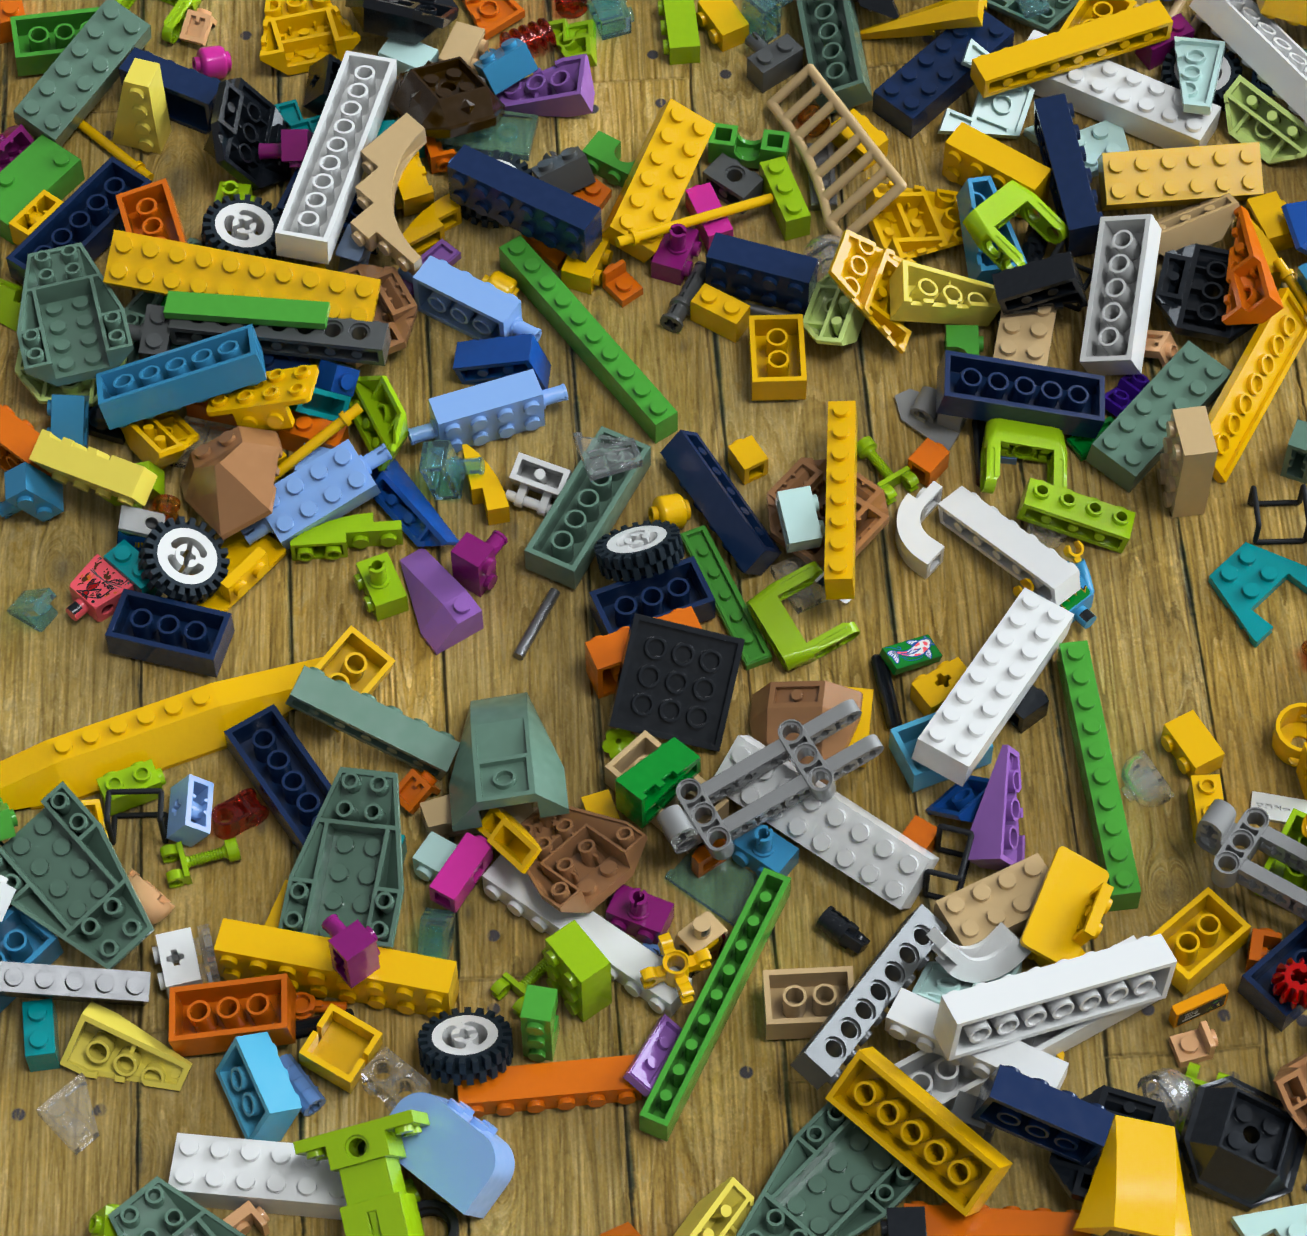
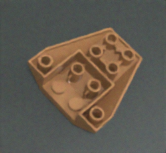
(803, 703)
(582, 857)

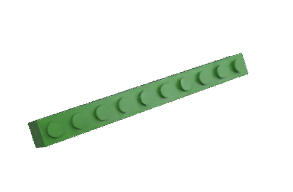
(589, 339)
(1098, 773)
(714, 1005)

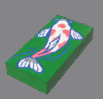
(910, 654)

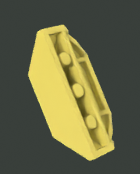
(719, 1212)

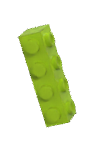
(1076, 515)

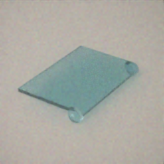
(720, 890)

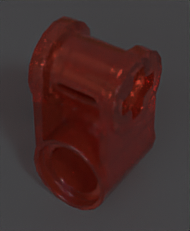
(242, 810)

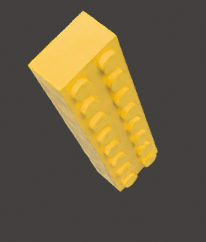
(402, 982)

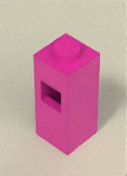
(702, 199)
(461, 872)

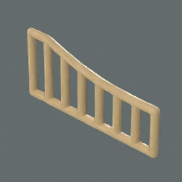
(817, 173)

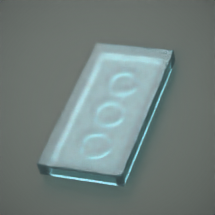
(512, 134)

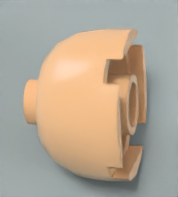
(153, 901)

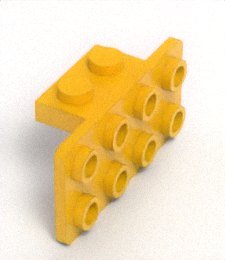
(268, 402)
(245, 569)
(1067, 907)

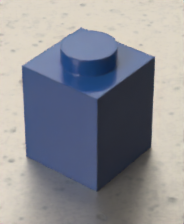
(337, 377)

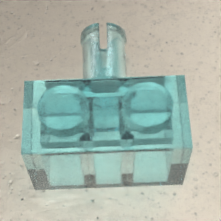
(611, 17)
(764, 17)
(445, 470)

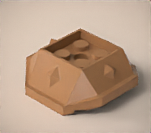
(393, 306)
(870, 506)

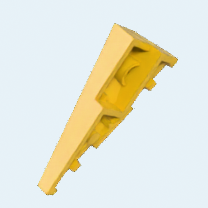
(924, 21)

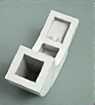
(913, 543)
(982, 961)

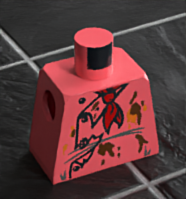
(96, 590)

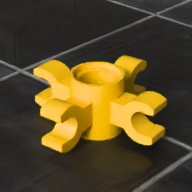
(677, 979)

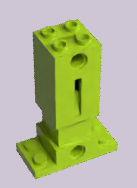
(372, 1179)

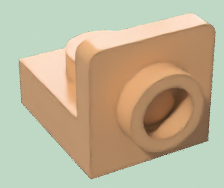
(197, 26)
(1160, 345)
(1194, 1045)
(246, 1216)

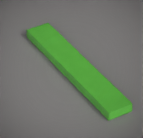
(247, 310)
(727, 597)

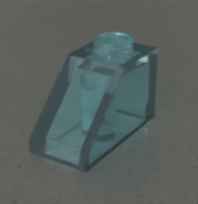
(436, 933)

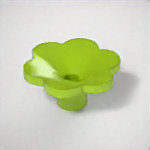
(614, 746)

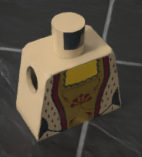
(701, 934)

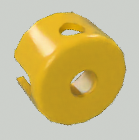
(1287, 727)

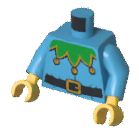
(1082, 600)

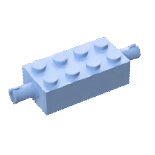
(466, 302)
(488, 411)
(320, 492)

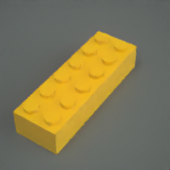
(1179, 175)
(658, 176)
(919, 1131)

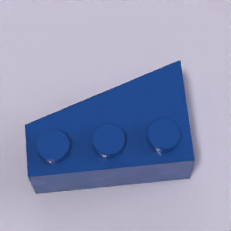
(499, 357)

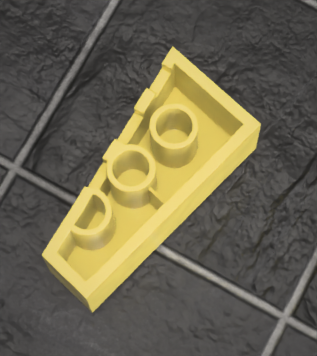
(143, 109)
(940, 297)
(93, 469)

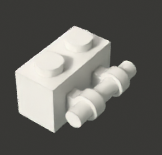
(538, 477)

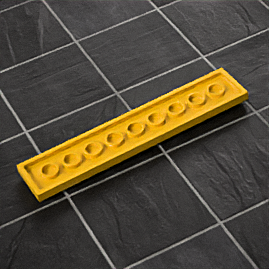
(170, 265)

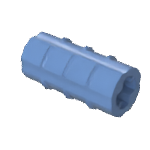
(309, 1095)

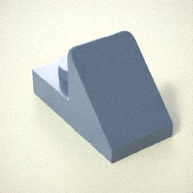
(350, 252)

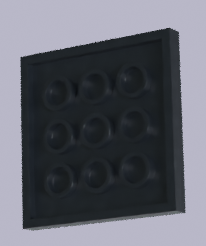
(676, 682)

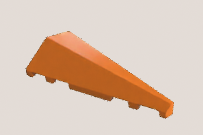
(1252, 290)

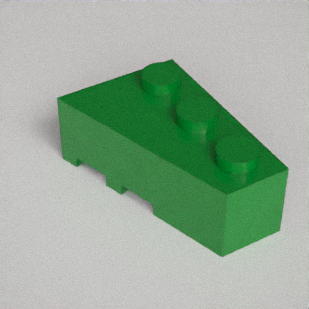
(653, 781)

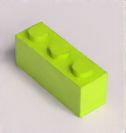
(681, 31)
(788, 205)

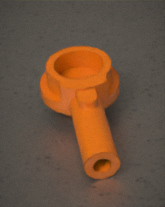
(307, 1005)

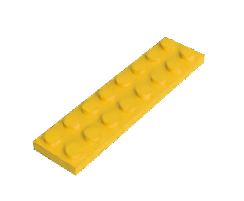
(1255, 382)

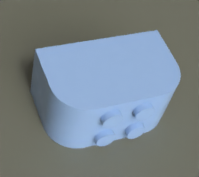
(457, 1154)

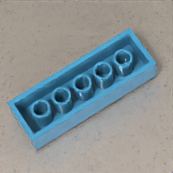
(180, 377)

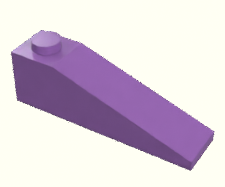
(554, 92)
(439, 601)
(996, 821)

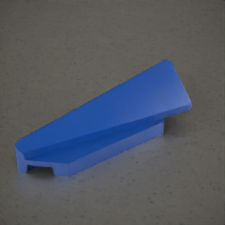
(406, 503)

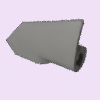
(920, 414)

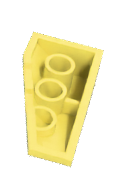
(119, 1050)

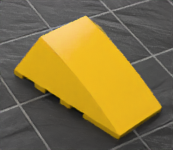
(303, 33)
(916, 221)
(863, 277)
(1137, 1183)

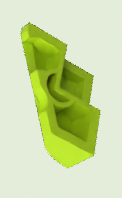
(576, 38)

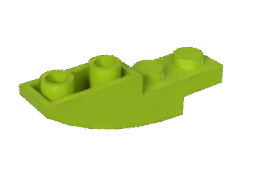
(334, 537)

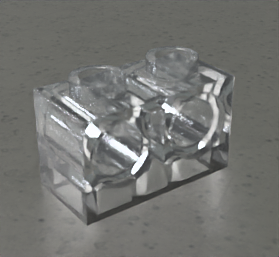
(401, 1078)

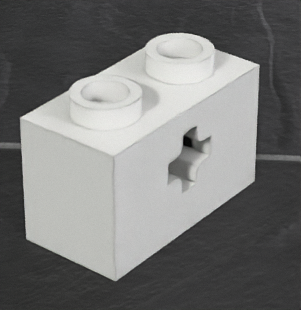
(176, 948)

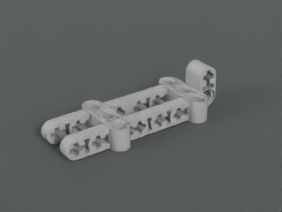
(685, 831)
(1219, 836)

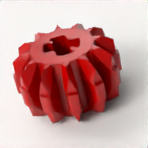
(1291, 982)

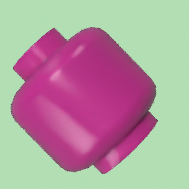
(212, 61)

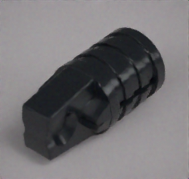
(1033, 245)
(842, 930)

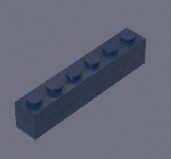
(720, 503)

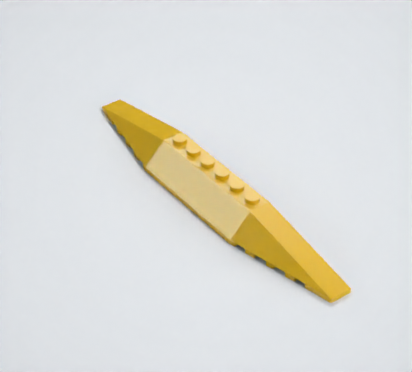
(163, 731)

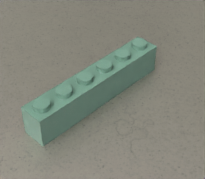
(373, 722)

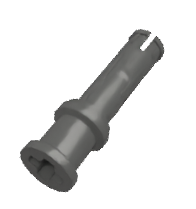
(680, 304)

